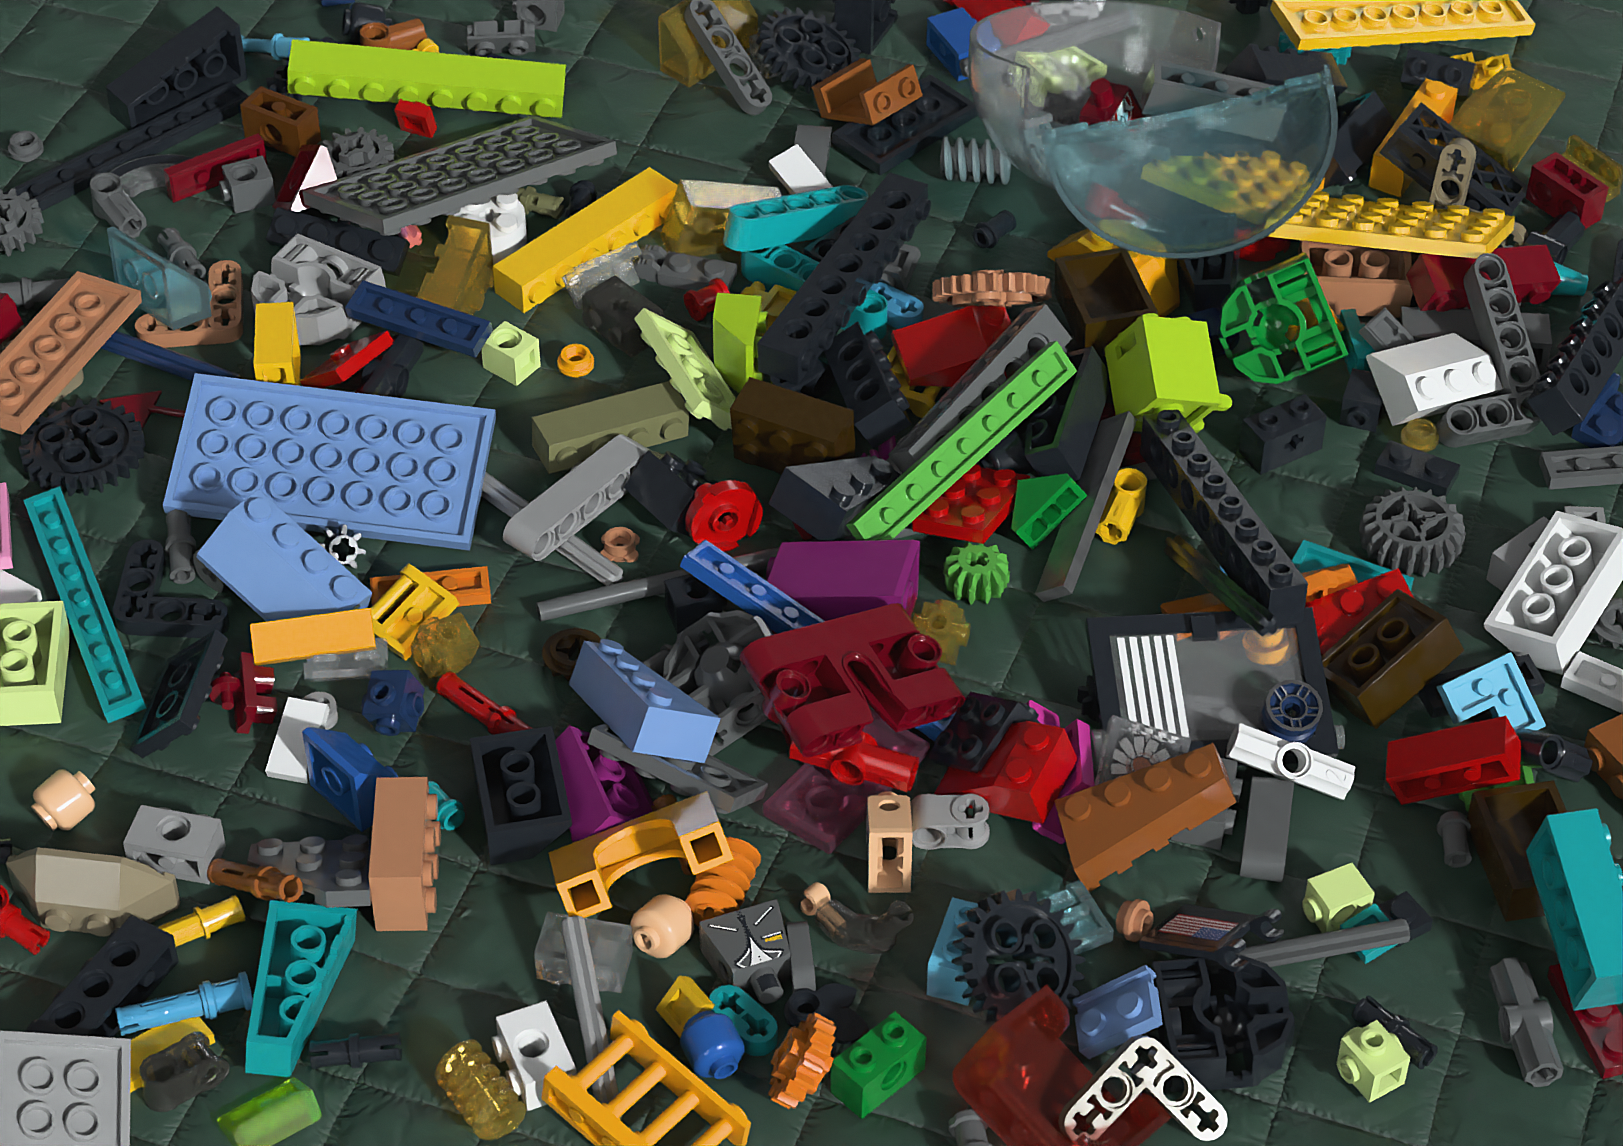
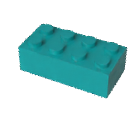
(1581, 904)

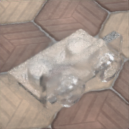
(594, 272)
(347, 666)

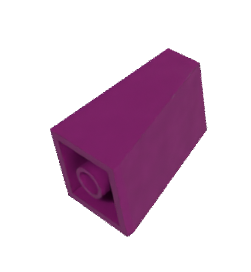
(847, 575)

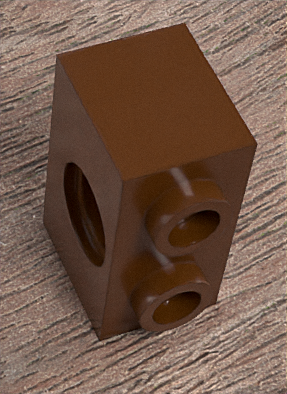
(280, 120)

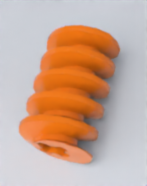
(724, 886)

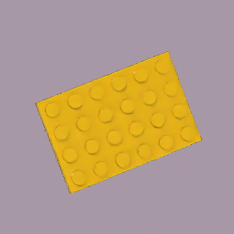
(1397, 226)

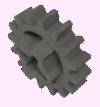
(358, 151)
(18, 221)

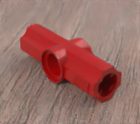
(866, 762)

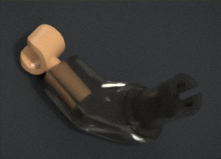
(855, 931)

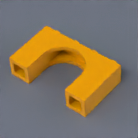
(593, 864)

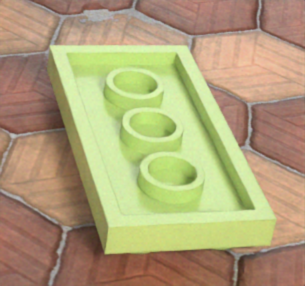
(689, 368)

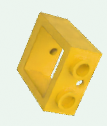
(277, 344)

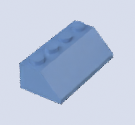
(278, 564)

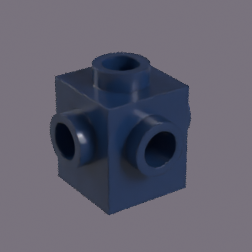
(393, 701)

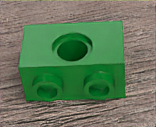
(878, 1064)

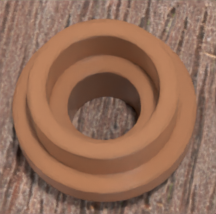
(1134, 919)

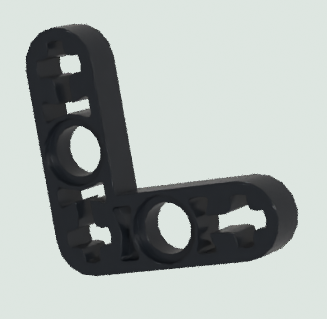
(152, 608)

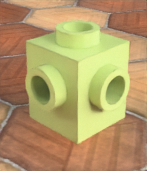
(1372, 1060)

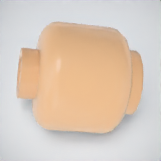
(63, 799)
(662, 925)

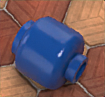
(712, 1045)

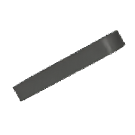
(723, 57)

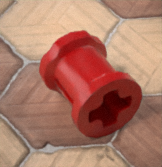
(703, 300)

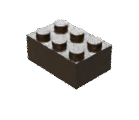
(1100, 295)
(788, 428)
(1501, 830)

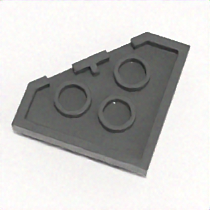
(328, 869)

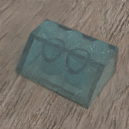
(165, 288)

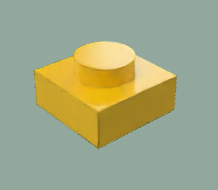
(682, 1003)

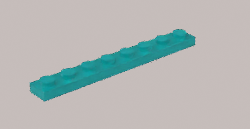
(84, 605)

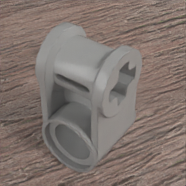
(945, 821)

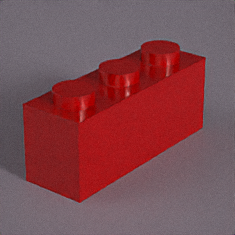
(1453, 760)

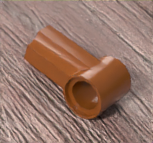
(398, 36)

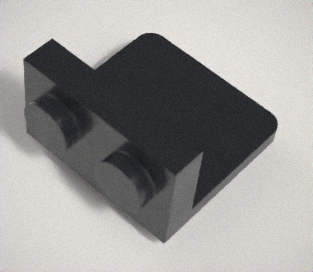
(978, 731)

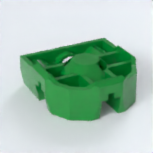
(1278, 313)

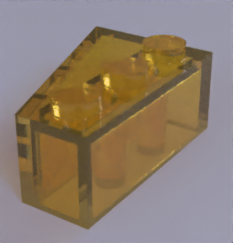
(701, 212)
(463, 267)

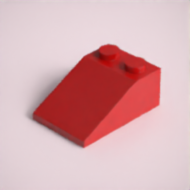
(947, 345)
(1020, 774)

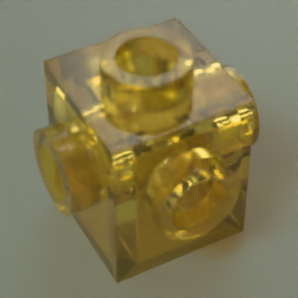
(946, 625)
(444, 645)

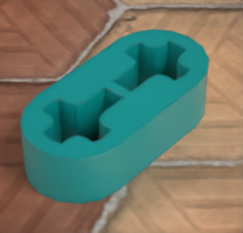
(748, 1015)

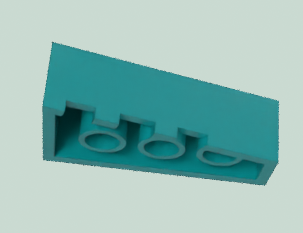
(295, 975)

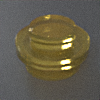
(1420, 435)

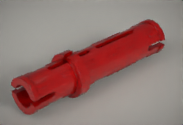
(475, 703)

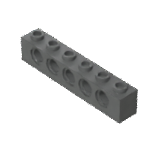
(1008, 353)

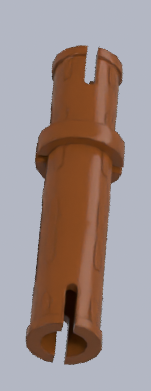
(263, 882)

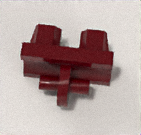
(241, 693)

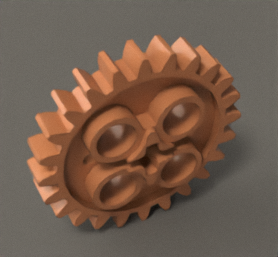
(991, 288)

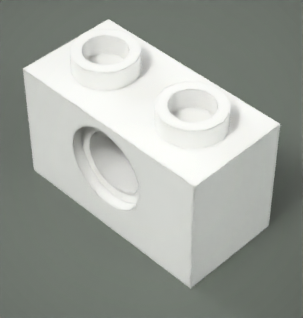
(532, 1048)

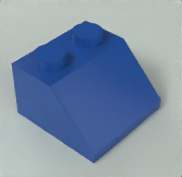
(344, 773)

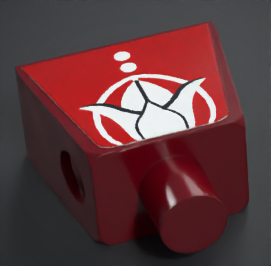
(1110, 103)

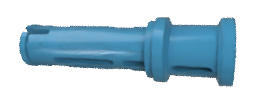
(206, 1001)

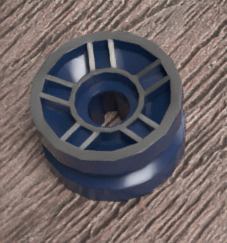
(1292, 696)

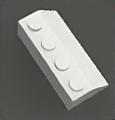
(1559, 591)

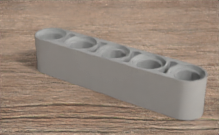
(574, 499)

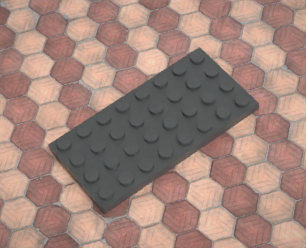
(459, 174)

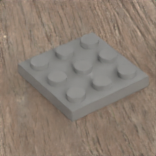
(64, 1090)

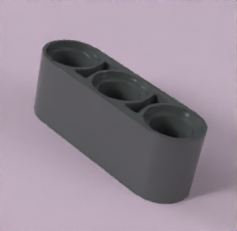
(1267, 829)

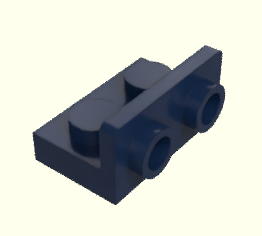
(1605, 419)

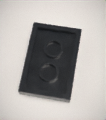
(180, 694)

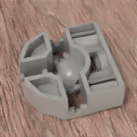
(315, 287)

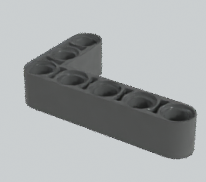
(1516, 360)

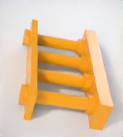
(602, 1122)

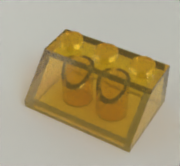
(681, 52)

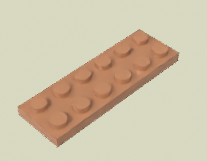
(59, 345)

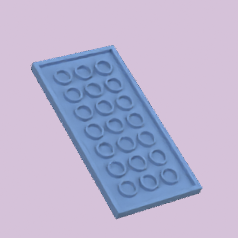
(333, 459)

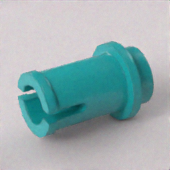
(449, 810)

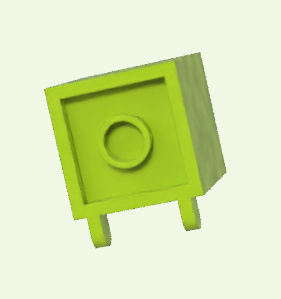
(1164, 367)

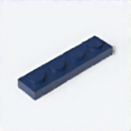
(419, 318)

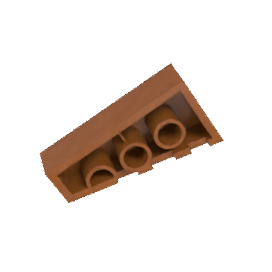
(1141, 812)

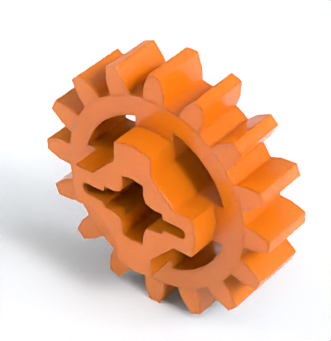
(802, 1060)

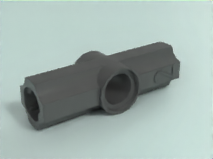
(1525, 1022)

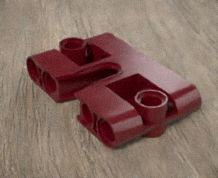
(826, 671)

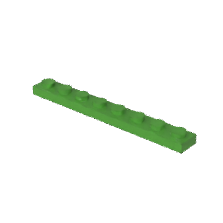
(963, 446)

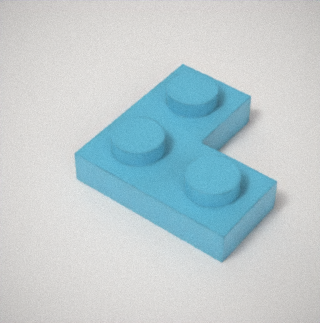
(1494, 687)

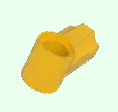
(1123, 506)

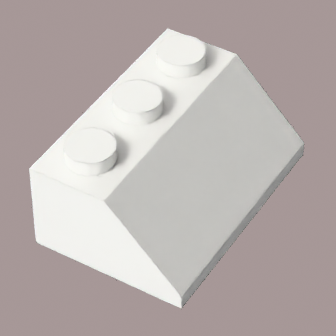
(1432, 376)

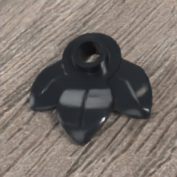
(832, 1003)

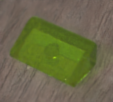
(271, 1115)

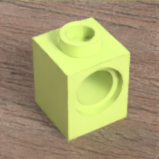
(511, 353)
(1336, 897)

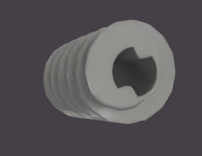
(973, 160)

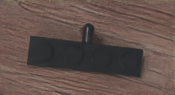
(369, 245)

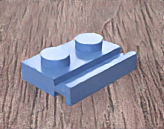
(1117, 1012)

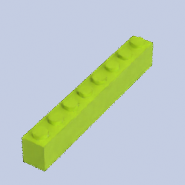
(427, 78)

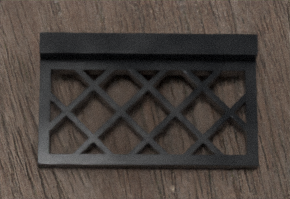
(1415, 156)

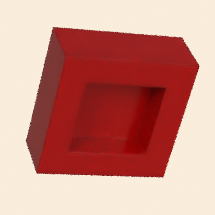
(415, 118)

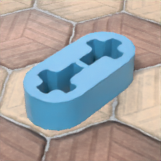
(902, 307)

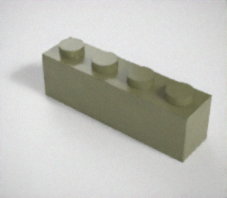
(575, 433)

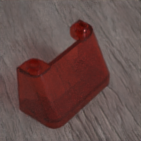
(1026, 1075)

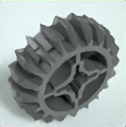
(1412, 531)

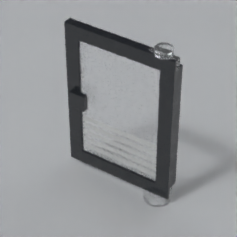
(1202, 675)

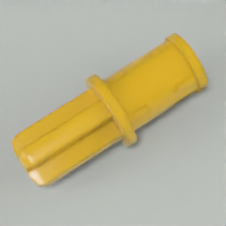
(205, 921)

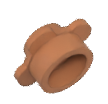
(620, 545)

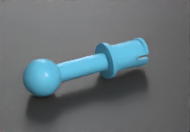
(278, 46)

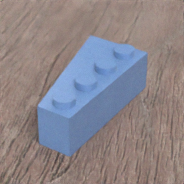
(641, 704)

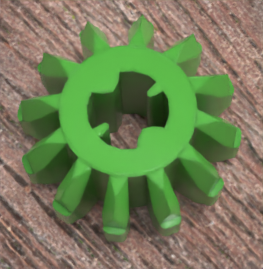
(976, 572)

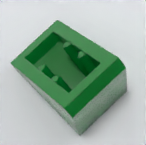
(1043, 505)

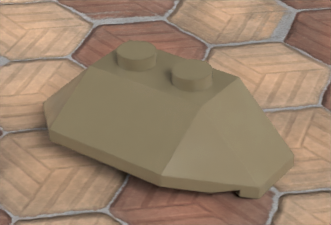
(89, 890)

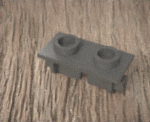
(516, 39)

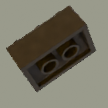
(1389, 657)

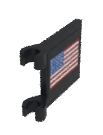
(1211, 933)

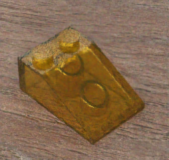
(1507, 115)

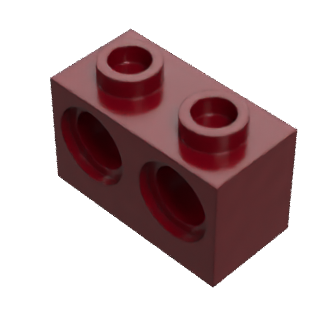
(1562, 187)

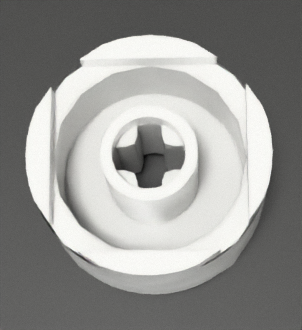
(506, 223)

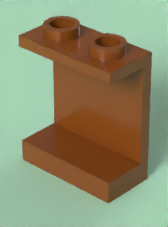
(859, 98)

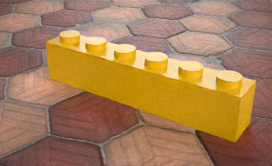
(601, 227)

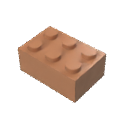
(1360, 277)
(402, 854)

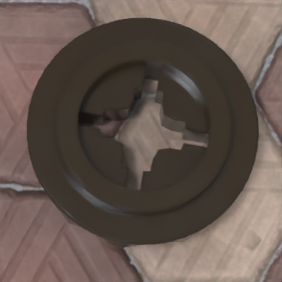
(561, 647)

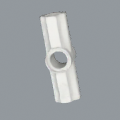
(1313, 770)

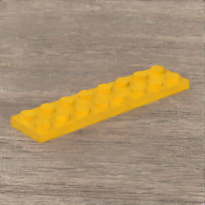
(1382, 22)

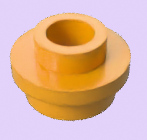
(575, 360)

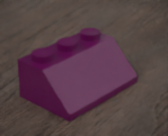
(598, 789)

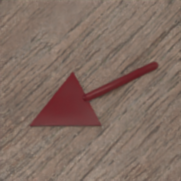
(143, 405)

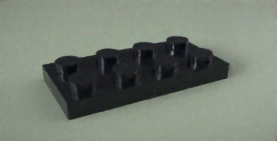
(908, 129)

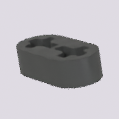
(801, 956)

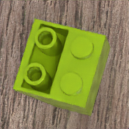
(736, 331)

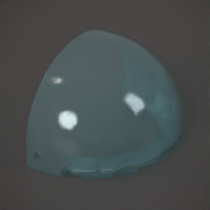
(1198, 175)

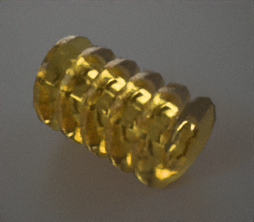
(479, 1091)

